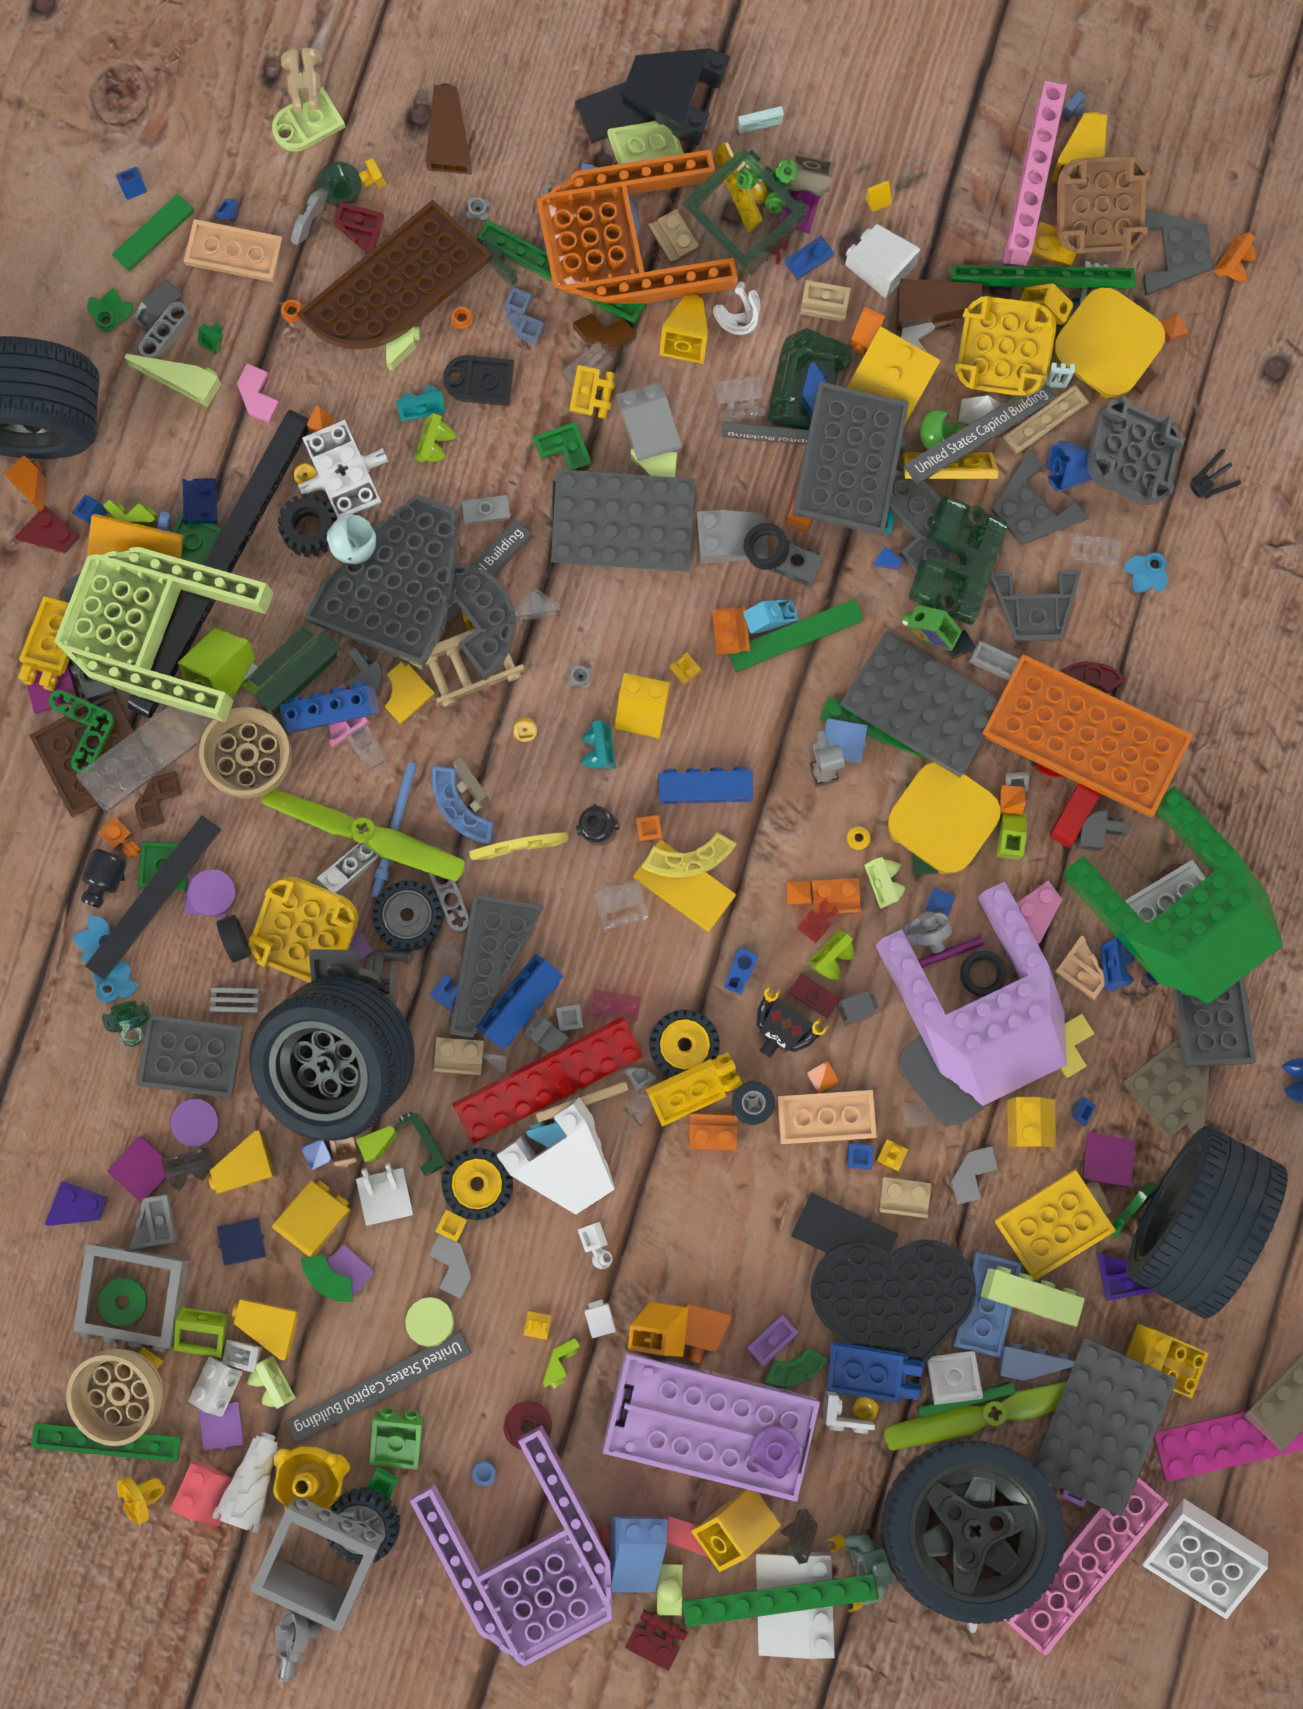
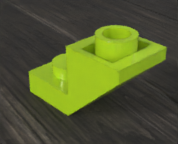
(137, 515)
(556, 1371)

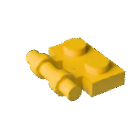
(584, 391)

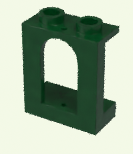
(439, 1159)

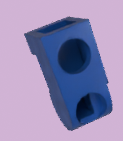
(740, 970)

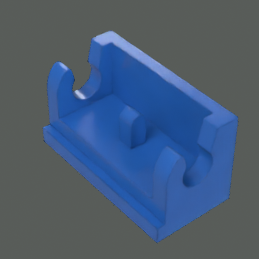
(444, 993)

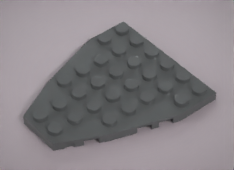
(402, 591)

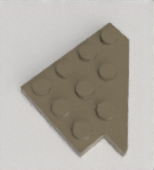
(1170, 1091)

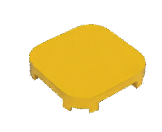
(1109, 342)
(1006, 346)
(943, 818)
(298, 919)

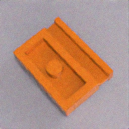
(730, 631)
(840, 893)
(713, 1132)

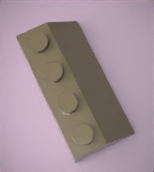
(1280, 1410)

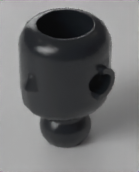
(597, 825)
(102, 874)

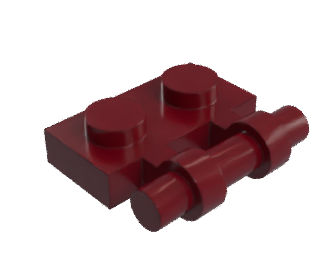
(652, 1646)

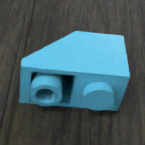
(770, 615)
(547, 1134)

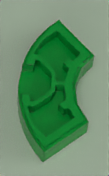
(1134, 1208)
(326, 1280)
(796, 1370)

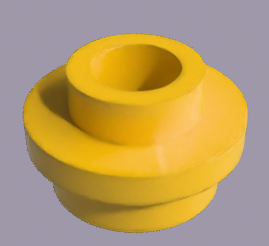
(858, 845)

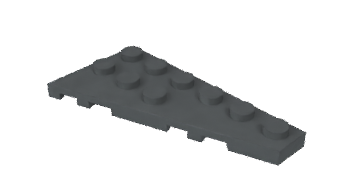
(491, 947)

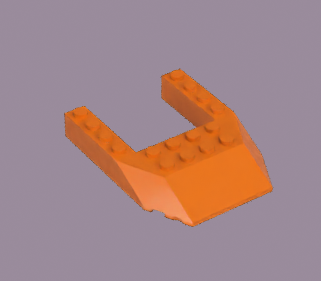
(595, 240)

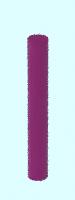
(950, 952)

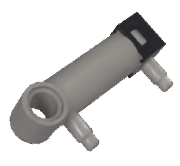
(827, 761)

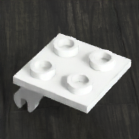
(384, 1195)

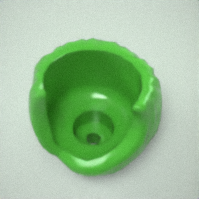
(935, 429)

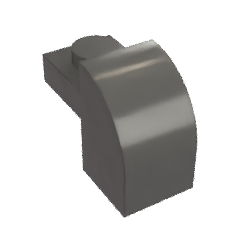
(370, 674)
(1094, 829)
(545, 1035)

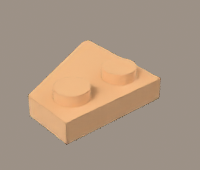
(1082, 969)

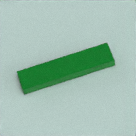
(153, 232)
(988, 1393)

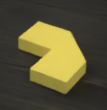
(1075, 1032)

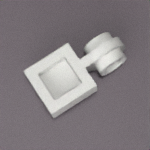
(594, 1239)

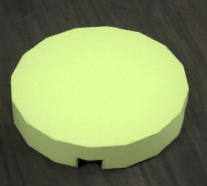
(429, 1322)

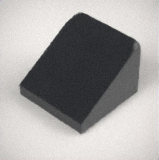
(963, 645)

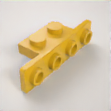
(744, 199)

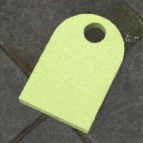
(307, 126)

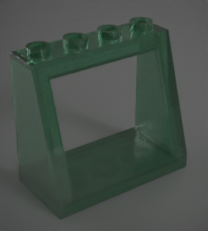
(772, 241)
(292, 667)

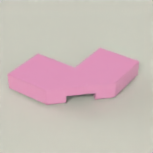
(250, 386)

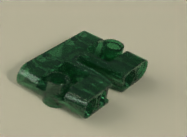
(977, 548)

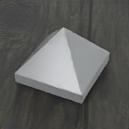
(1018, 779)

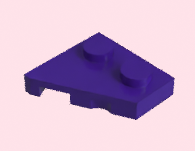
(75, 1205)
(1115, 1280)

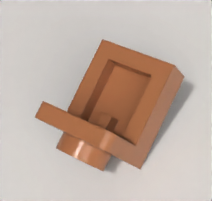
(344, 1152)

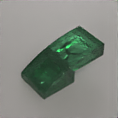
(503, 270)

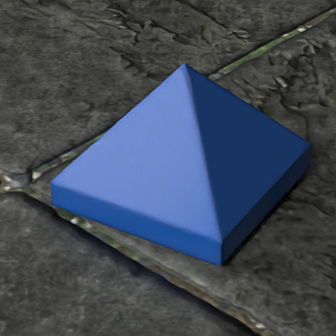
(226, 210)
(1082, 1111)

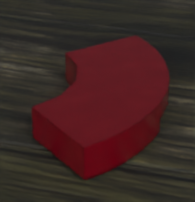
(1094, 673)

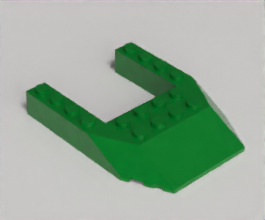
(1206, 935)

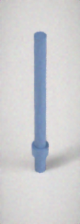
(381, 874)

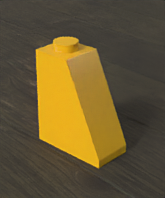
(243, 1166)
(267, 1325)

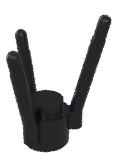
(1202, 485)

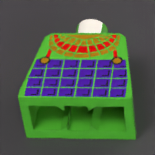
(933, 626)

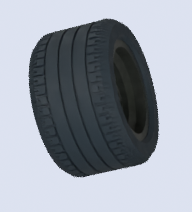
(46, 399)
(309, 1077)

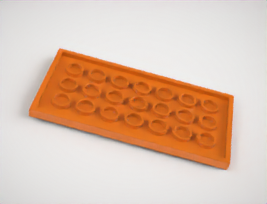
(1087, 735)

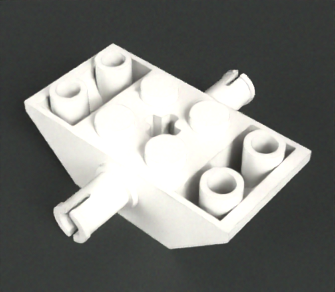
(335, 452)

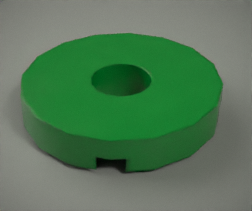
(108, 1302)

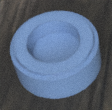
(164, 521)
(484, 1473)

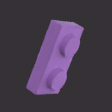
(772, 1340)

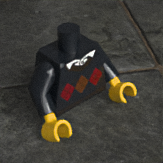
(784, 1026)

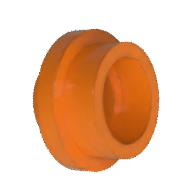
(287, 306)
(461, 311)

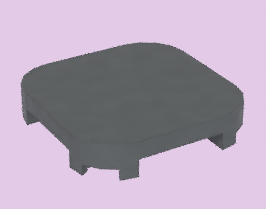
(1133, 452)
(939, 1094)

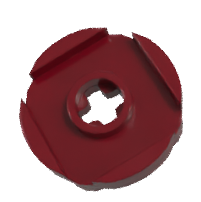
(515, 1419)

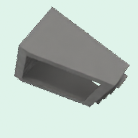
(174, 1301)
(304, 1591)

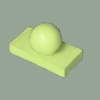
(670, 1589)

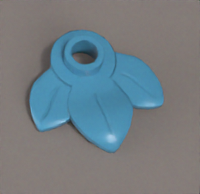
(1145, 575)
(93, 937)
(118, 982)

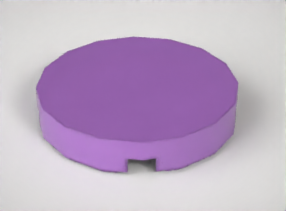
(212, 892)
(195, 1122)
(774, 1451)

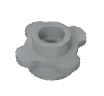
(474, 203)
(577, 670)

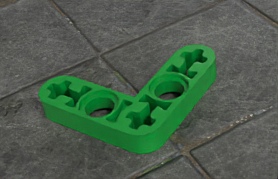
(89, 720)

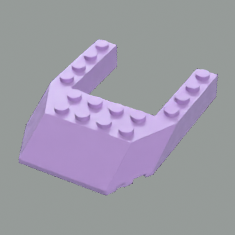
(1000, 1037)
(544, 1589)

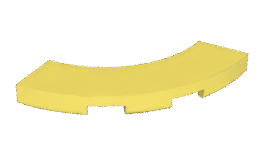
(508, 847)
(691, 863)

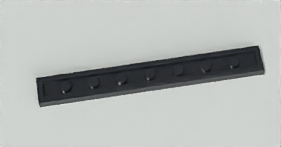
(153, 898)

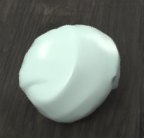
(351, 539)

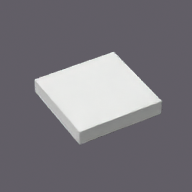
(954, 1378)

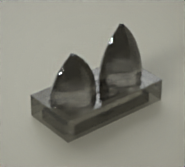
(179, 1166)
(801, 1535)

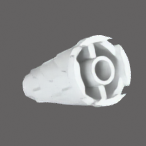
(246, 1494)

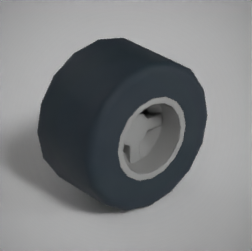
(760, 1103)

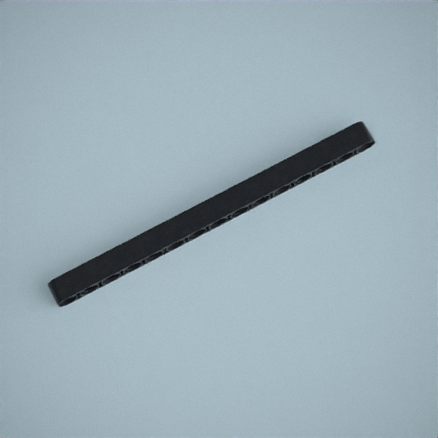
(228, 548)

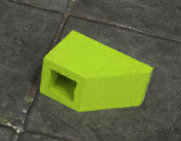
(1012, 836)

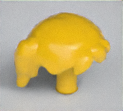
(309, 1475)

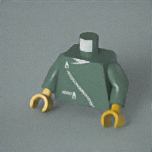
(865, 1559)

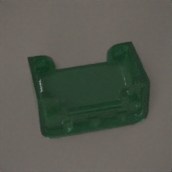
(794, 361)

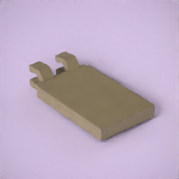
(469, 783)

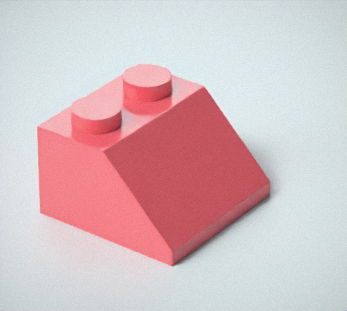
(201, 1493)

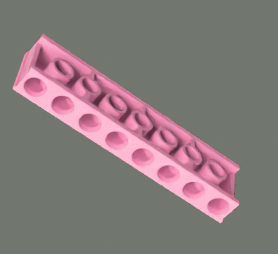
(1034, 175)
(1087, 1564)

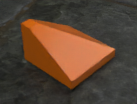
(1174, 328)
(798, 893)
(822, 1077)

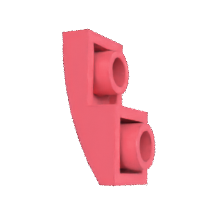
(680, 1535)

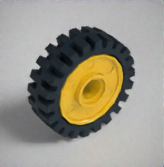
(678, 1026)
(458, 1188)

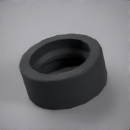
(762, 530)
(233, 938)
(983, 955)

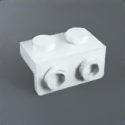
(215, 1387)

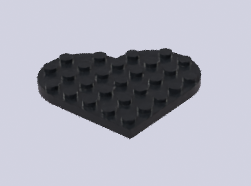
(894, 1300)

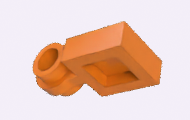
(116, 834)

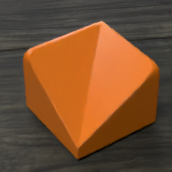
(319, 420)
(1012, 799)

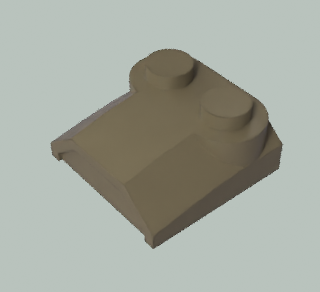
(812, 175)

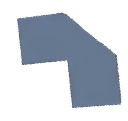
(524, 326)

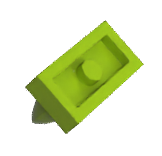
(433, 430)
(824, 960)

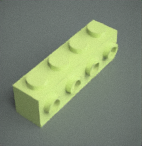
(1032, 1297)

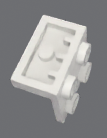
(832, 1407)

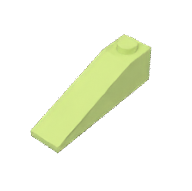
(187, 379)

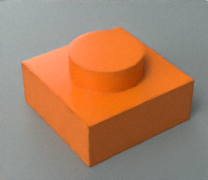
(649, 828)

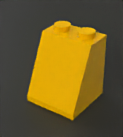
(1086, 141)
(642, 705)
(1031, 1122)
(312, 1217)
(736, 1529)

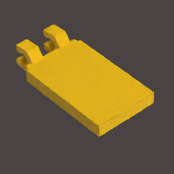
(40, 650)
(694, 1089)

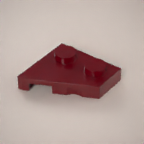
(359, 225)
(48, 531)

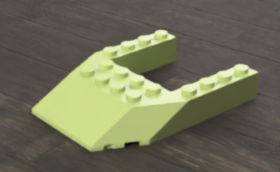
(124, 612)

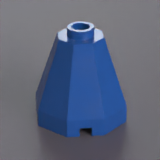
(1068, 465)

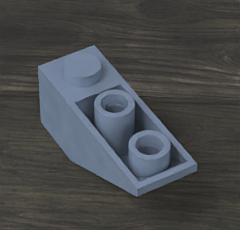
(1027, 1364)

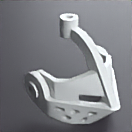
(749, 317)

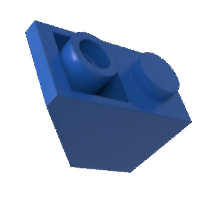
(810, 388)

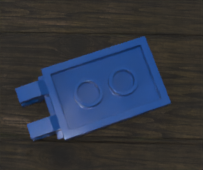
(872, 1373)

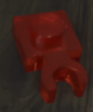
(815, 924)

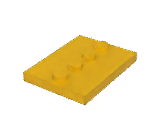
(895, 369)
(1054, 1224)

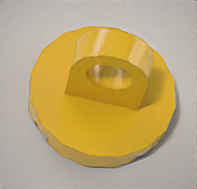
(139, 1497)

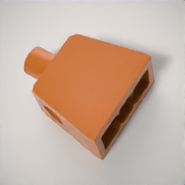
(704, 1330)

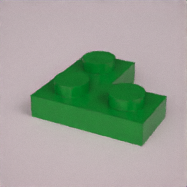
(566, 441)

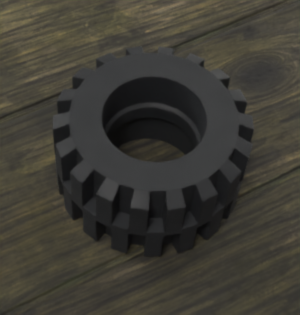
(294, 513)

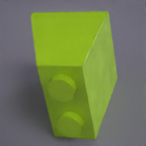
(218, 662)

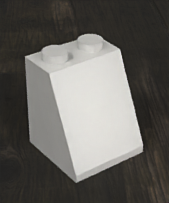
(882, 259)

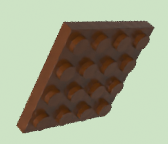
(59, 741)

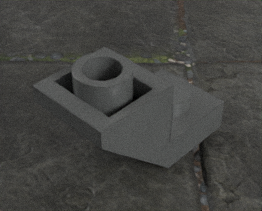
(155, 304)

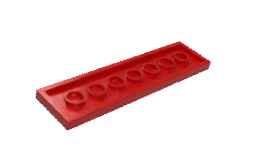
(547, 1079)

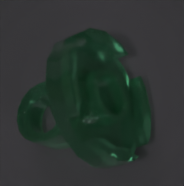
(341, 181)
(127, 1017)

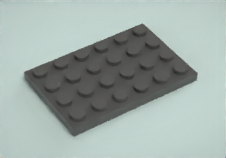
(850, 458)
(622, 520)
(921, 703)
(1104, 1426)

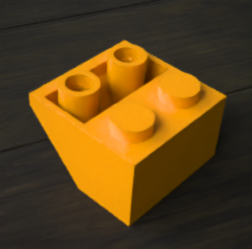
(659, 1330)

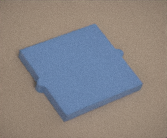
(848, 736)

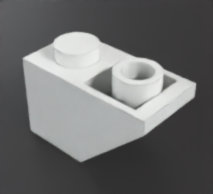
(599, 1318)

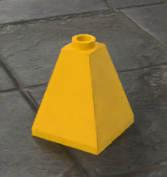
(685, 331)

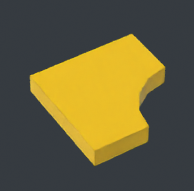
(408, 693)

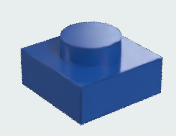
(939, 902)
(860, 1156)

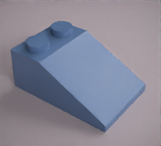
(636, 1552)

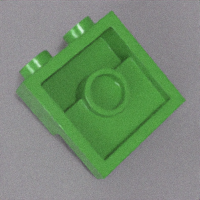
(396, 1439)

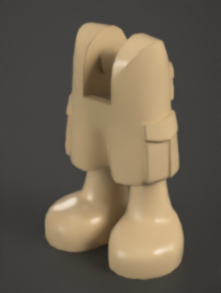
(306, 85)

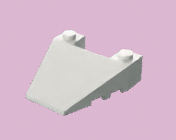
(569, 1170)

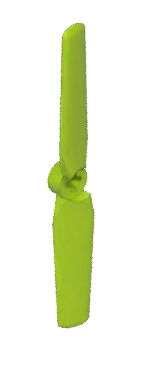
(384, 841)
(971, 1418)

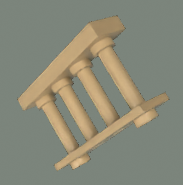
(452, 649)

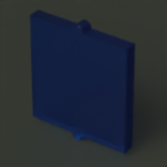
(241, 1241)

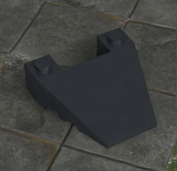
(666, 83)

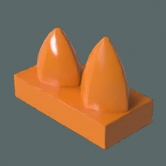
(1230, 263)

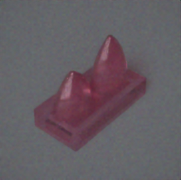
(615, 1005)

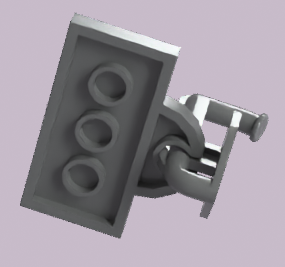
(346, 964)

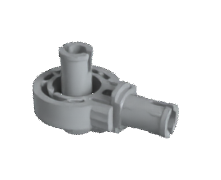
(925, 931)
(292, 1640)

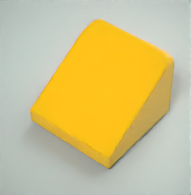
(879, 196)

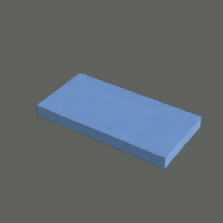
(989, 1320)

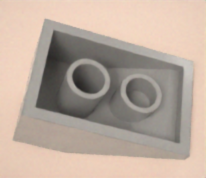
(648, 421)
(723, 535)

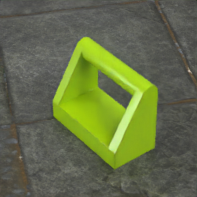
(376, 1143)
(203, 1322)

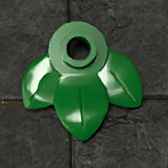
(109, 308)

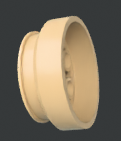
(214, 756)
(96, 1415)

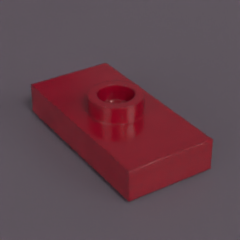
(814, 995)

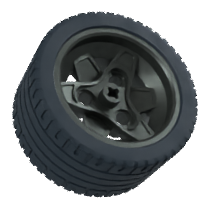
(1207, 1222)
(1032, 1513)

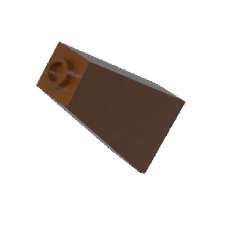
(447, 136)
(933, 301)

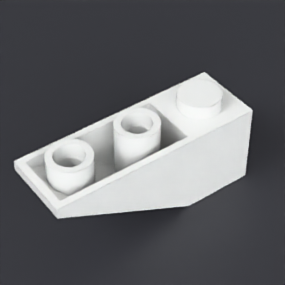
(347, 869)

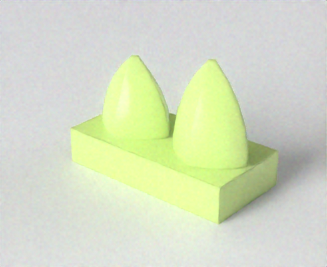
(880, 875)
(269, 1374)

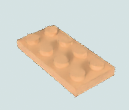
(233, 250)
(826, 1117)

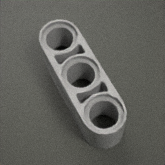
(165, 322)

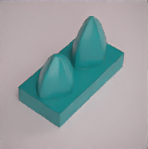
(420, 406)
(603, 755)

